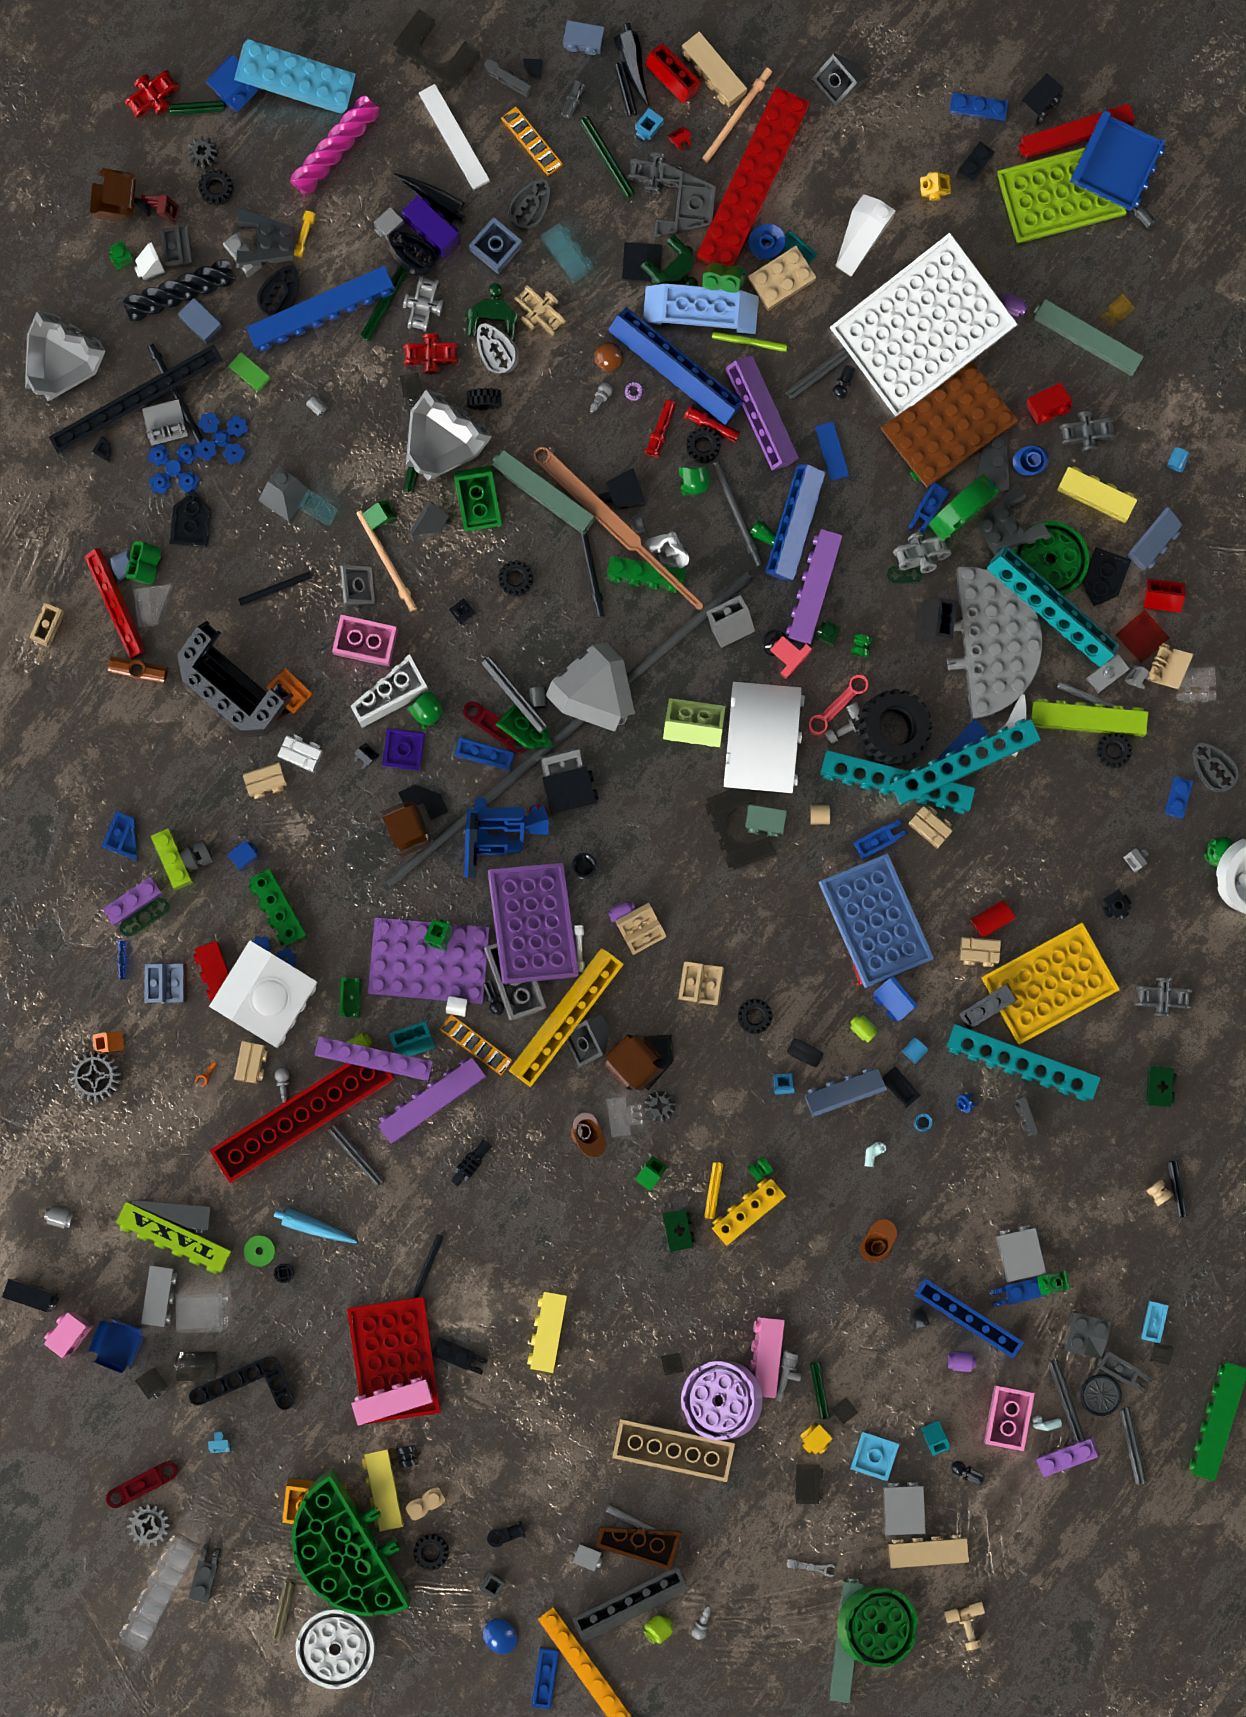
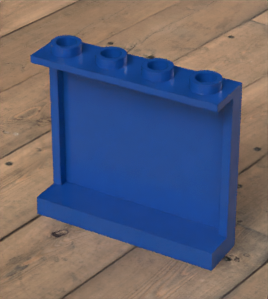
(1117, 162)

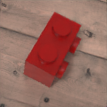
(1049, 403)

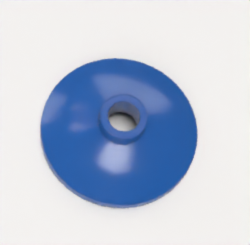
(763, 234)

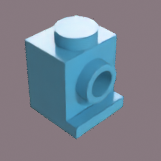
(648, 118)

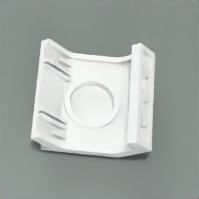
(264, 994)

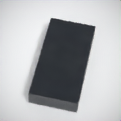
(900, 1087)

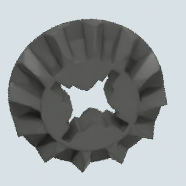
(654, 1114)

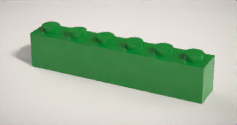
(1218, 1421)

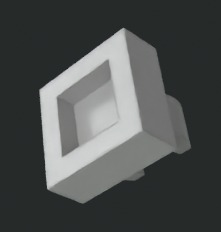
(1137, 676)
(1136, 859)

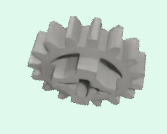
(136, 1521)

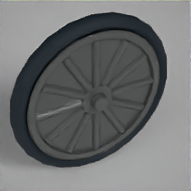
(1101, 1395)

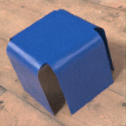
(116, 1344)

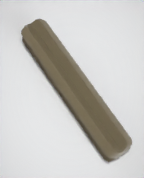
(283, 1610)

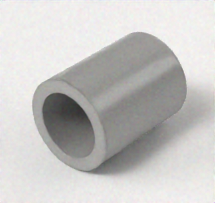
(316, 405)

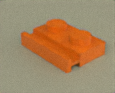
(294, 686)

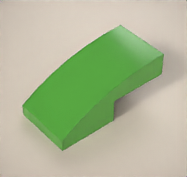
(249, 372)

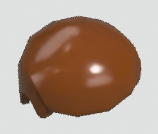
(608, 356)

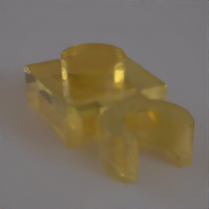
(1119, 309)

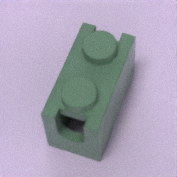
(765, 820)

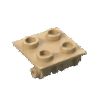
(1170, 667)

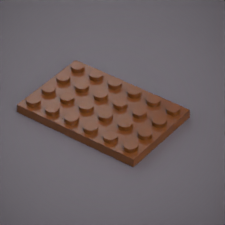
(949, 425)

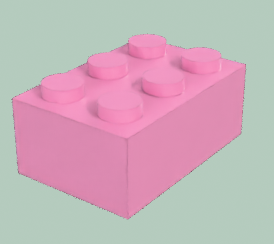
(365, 640)
(68, 1334)
(1009, 1418)

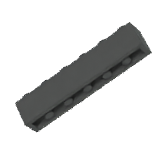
(630, 1604)

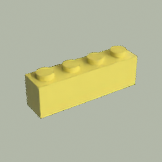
(1097, 494)
(548, 1332)
(384, 1489)

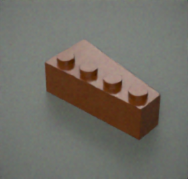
(645, 1545)

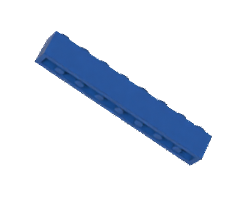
(321, 308)
(675, 366)

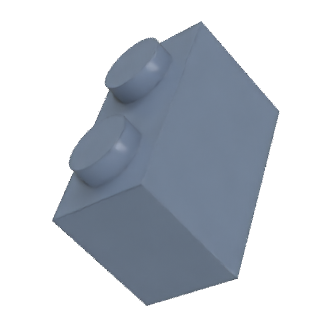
(583, 37)
(200, 320)

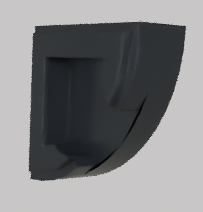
(533, 67)
(103, 449)

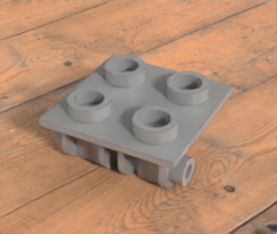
(164, 422)

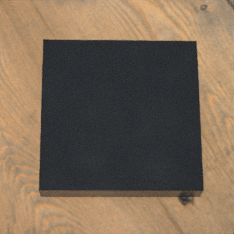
(635, 255)

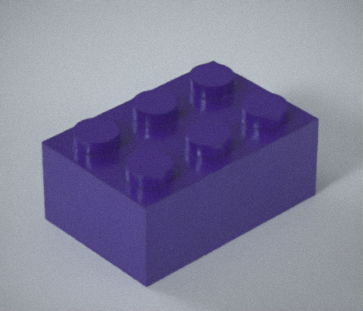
(431, 226)

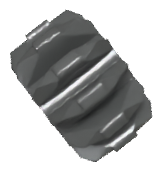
(207, 147)

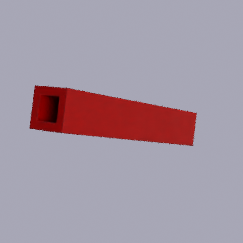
(1069, 133)

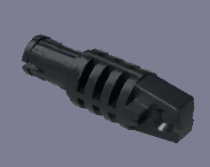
(470, 1163)

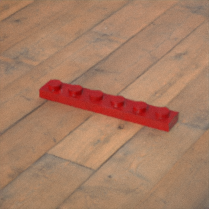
(115, 603)

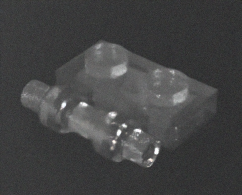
(1198, 678)

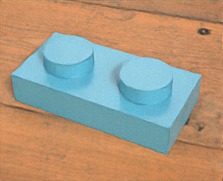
(1154, 1322)

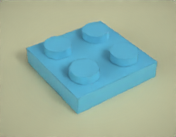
(874, 1456)

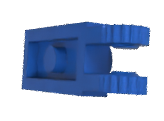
(929, 505)
(878, 840)
(1018, 1292)

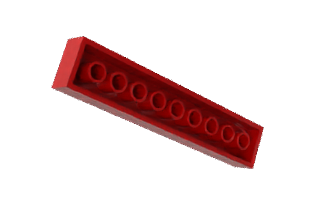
(753, 179)
(297, 1118)

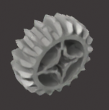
(95, 1085)

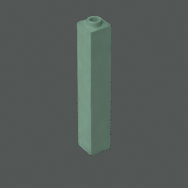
(1087, 337)
(543, 492)
(843, 1663)

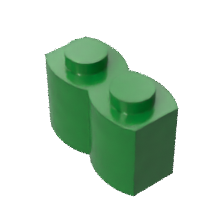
(722, 277)
(143, 562)

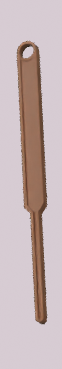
(607, 518)

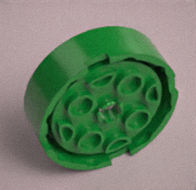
(964, 507)
(1070, 556)
(859, 1624)

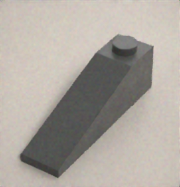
(186, 1215)

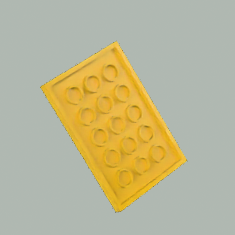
(1052, 983)

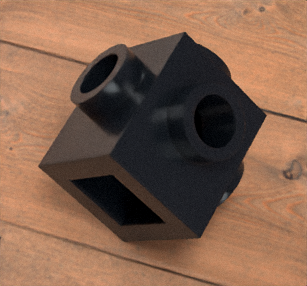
(1116, 898)

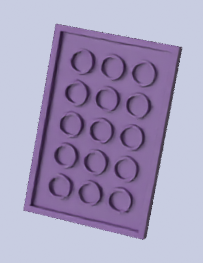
(532, 923)
(411, 969)

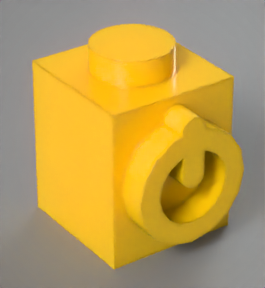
(815, 1439)

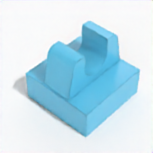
(219, 1444)

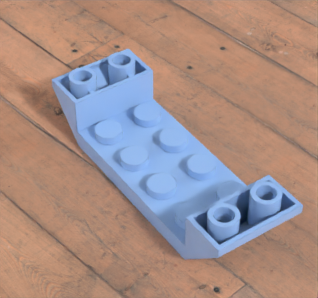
(700, 307)

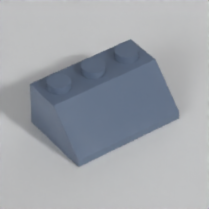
(1155, 540)

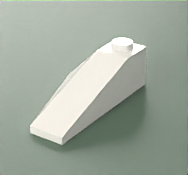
(864, 228)

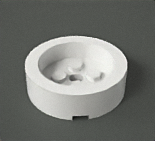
(1232, 876)
(347, 1631)

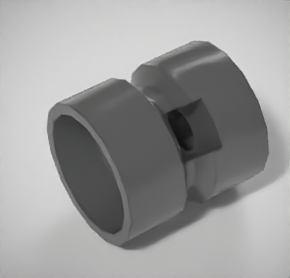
(189, 858)

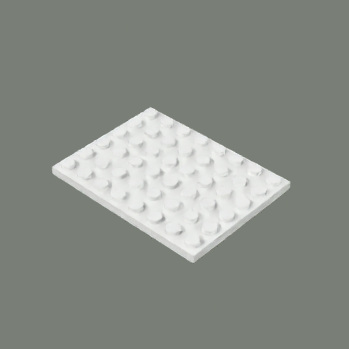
(923, 325)

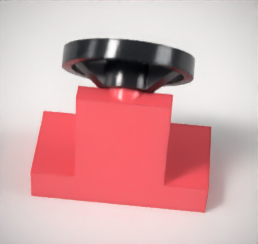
(785, 652)

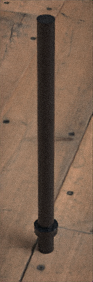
(157, 357)

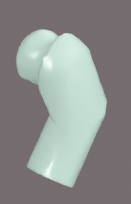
(873, 1151)
(1049, 1425)

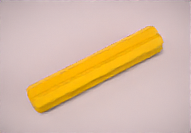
(713, 1190)

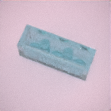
(567, 253)

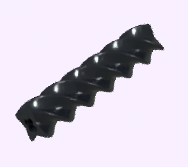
(185, 287)

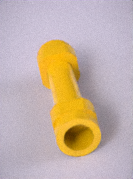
(308, 218)

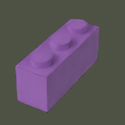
(133, 901)
(1068, 1456)

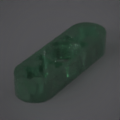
(135, 929)

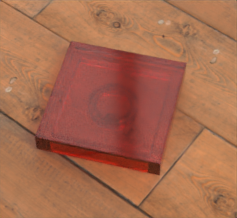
(1142, 636)

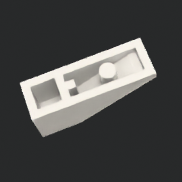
(149, 264)

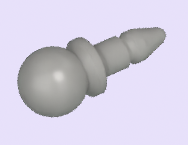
(604, 391)
(282, 1076)
(699, 1631)

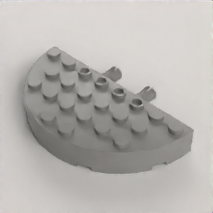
(998, 639)

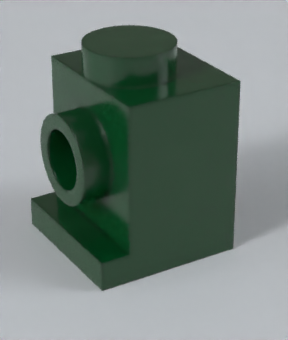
(828, 633)

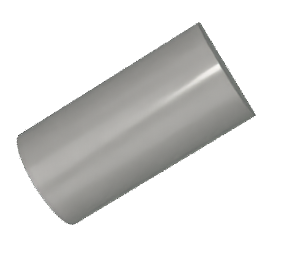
(518, 998)

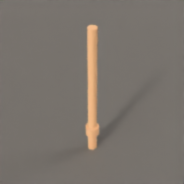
(757, 85)
(404, 592)

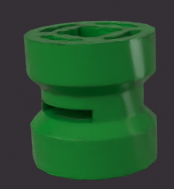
(861, 645)
(756, 1171)

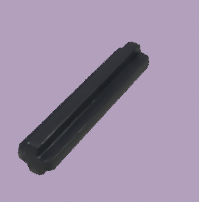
(625, 89)
(1178, 1189)

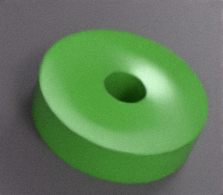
(268, 1251)

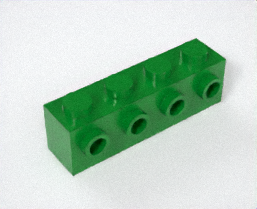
(641, 573)
(277, 907)

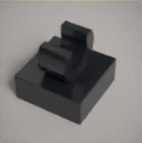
(462, 611)
(366, 754)

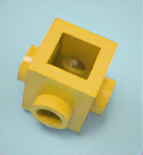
(935, 185)

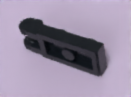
(457, 1355)

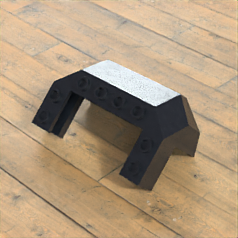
(227, 688)

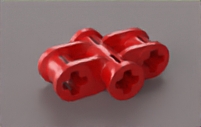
(157, 90)
(424, 354)

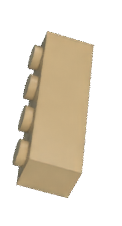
(713, 69)
(928, 1552)

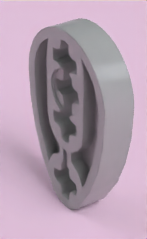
(506, 346)

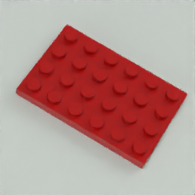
(391, 1349)

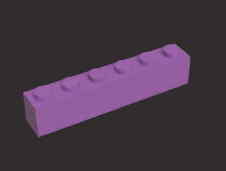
(762, 413)
(814, 588)
(374, 1058)
(432, 1100)

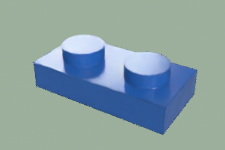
(1178, 797)

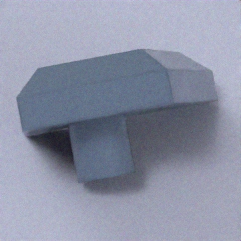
(119, 564)

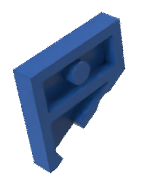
(121, 836)

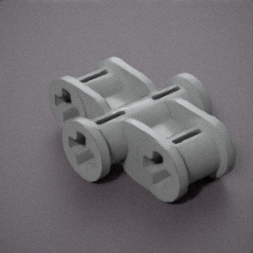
(423, 304)
(921, 553)

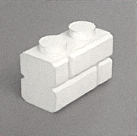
(300, 753)

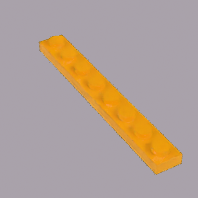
(582, 1664)

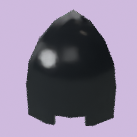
(918, 1319)

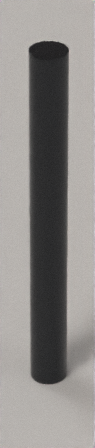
(275, 588)
(427, 1266)

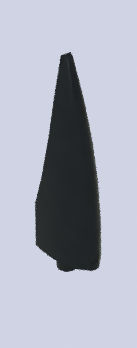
(630, 53)
(440, 200)

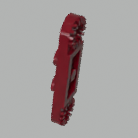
(487, 722)
(142, 1484)

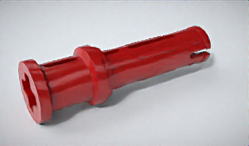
(703, 419)
(658, 437)

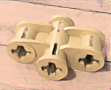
(539, 310)

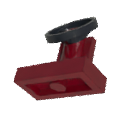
(165, 206)

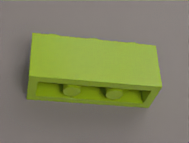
(171, 859)

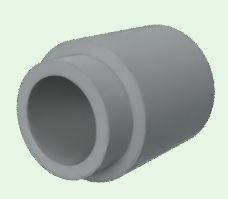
(59, 1217)

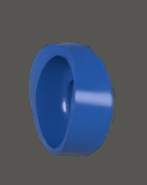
(1031, 460)
(500, 1636)

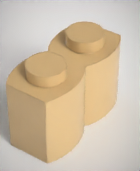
(430, 1500)

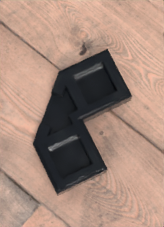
(433, 801)

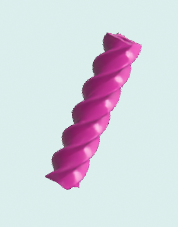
(330, 149)

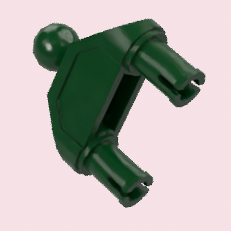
(677, 270)
(493, 310)

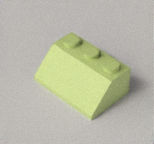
(694, 722)

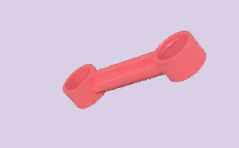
(838, 704)

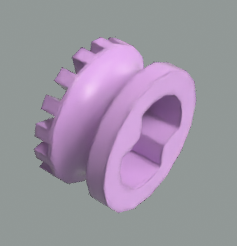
(639, 390)

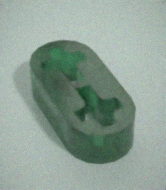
(904, 579)

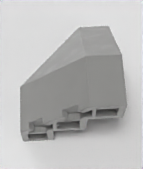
(59, 356)
(442, 436)
(594, 688)

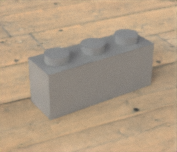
(159, 1296)

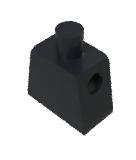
(623, 491)

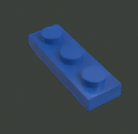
(978, 106)

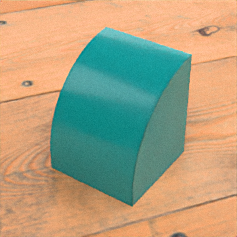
(935, 1438)

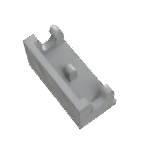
(561, 761)

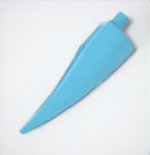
(310, 1225)

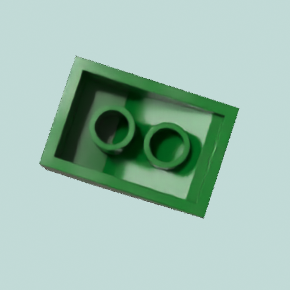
(478, 498)

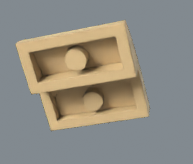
(640, 928)
(701, 983)

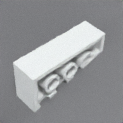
(390, 693)

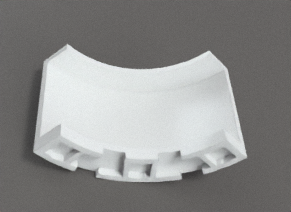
(763, 737)

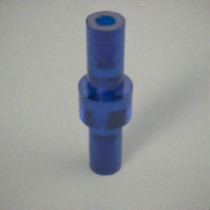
(121, 959)

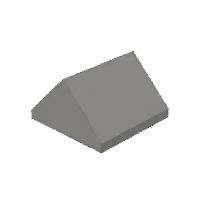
(357, 585)

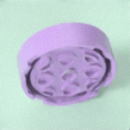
(740, 1396)

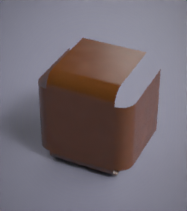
(115, 198)
(406, 827)
(632, 1062)

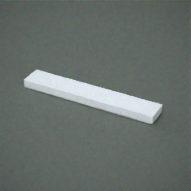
(454, 137)

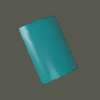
(412, 1039)

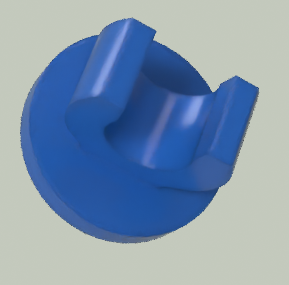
(964, 1102)

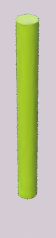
(749, 341)

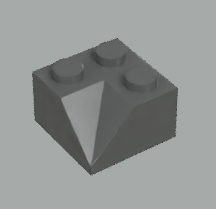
(1087, 1335)

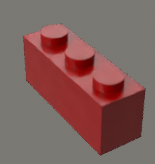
(673, 73)
(213, 967)

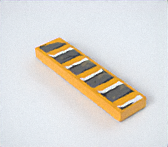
(532, 141)
(476, 1045)

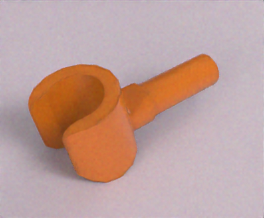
(207, 1073)

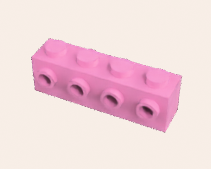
(767, 1354)
(392, 1401)

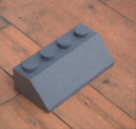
(845, 1092)

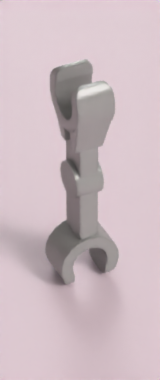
(810, 1566)

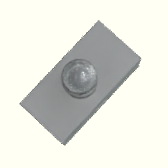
(1108, 673)

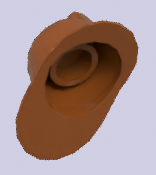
(588, 1135)
(878, 1241)

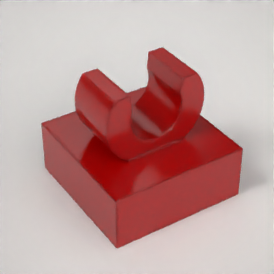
(678, 136)

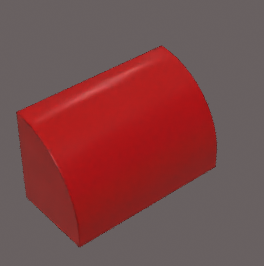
(1164, 595)
(992, 918)

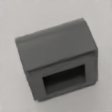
(492, 1585)

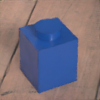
(243, 855)

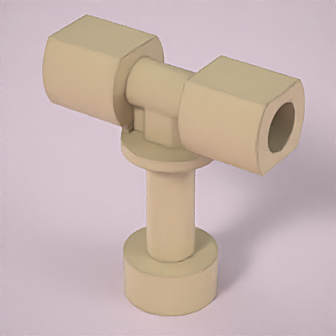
(965, 1617)

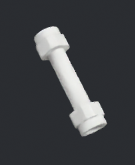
(578, 932)

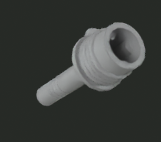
(788, 1362)

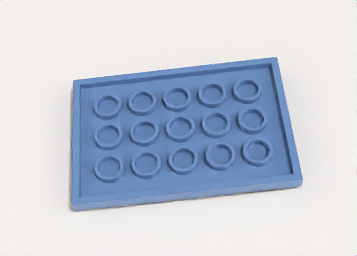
(876, 920)

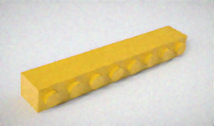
(565, 1017)

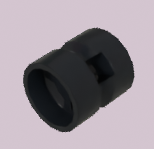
(584, 866)

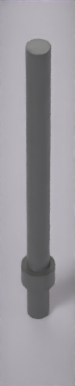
(751, 546)

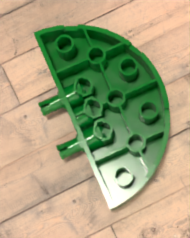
(341, 1554)

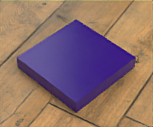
(403, 749)

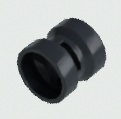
(287, 1273)
(407, 1456)

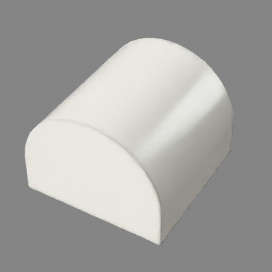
(456, 1006)

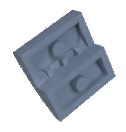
(165, 983)

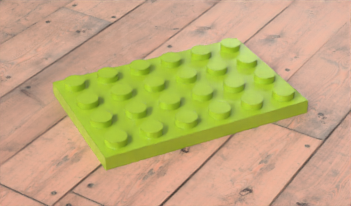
(1046, 203)

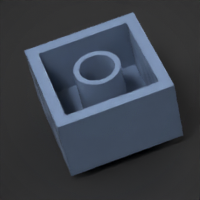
(496, 245)

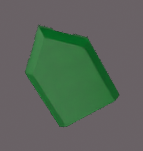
(522, 730)

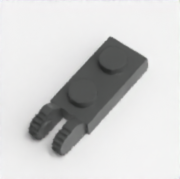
(507, 77)
(1123, 1370)
(204, 1576)

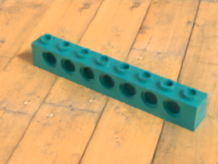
(1053, 606)
(1029, 738)
(832, 759)
(1088, 1081)

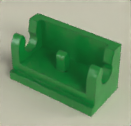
(350, 997)

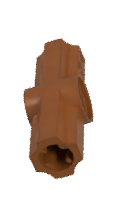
(149, 671)

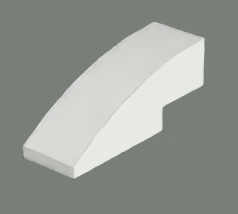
(1017, 714)

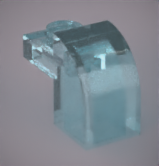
(316, 507)

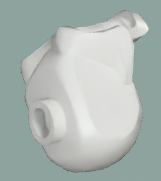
(667, 550)

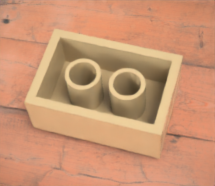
(782, 278)

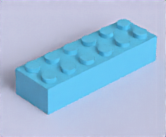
(294, 76)

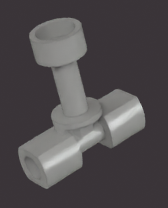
(853, 711)

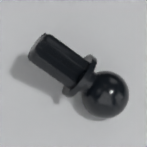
(840, 390)
(496, 1007)
(958, 1469)

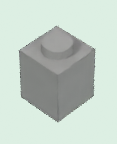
(387, 223)
(588, 1557)

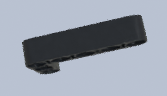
(244, 1380)

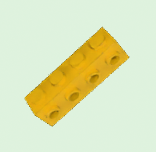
(748, 1212)

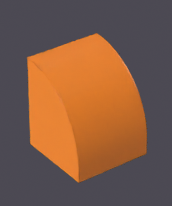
(108, 1042)

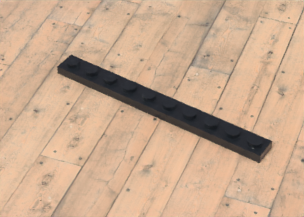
(136, 399)

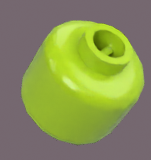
(658, 1629)

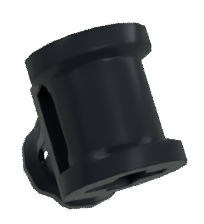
(507, 1534)

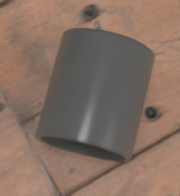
(538, 697)

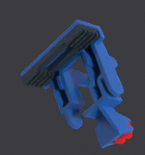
(510, 819)

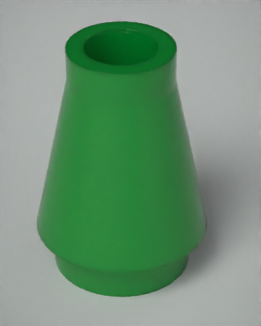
(763, 532)

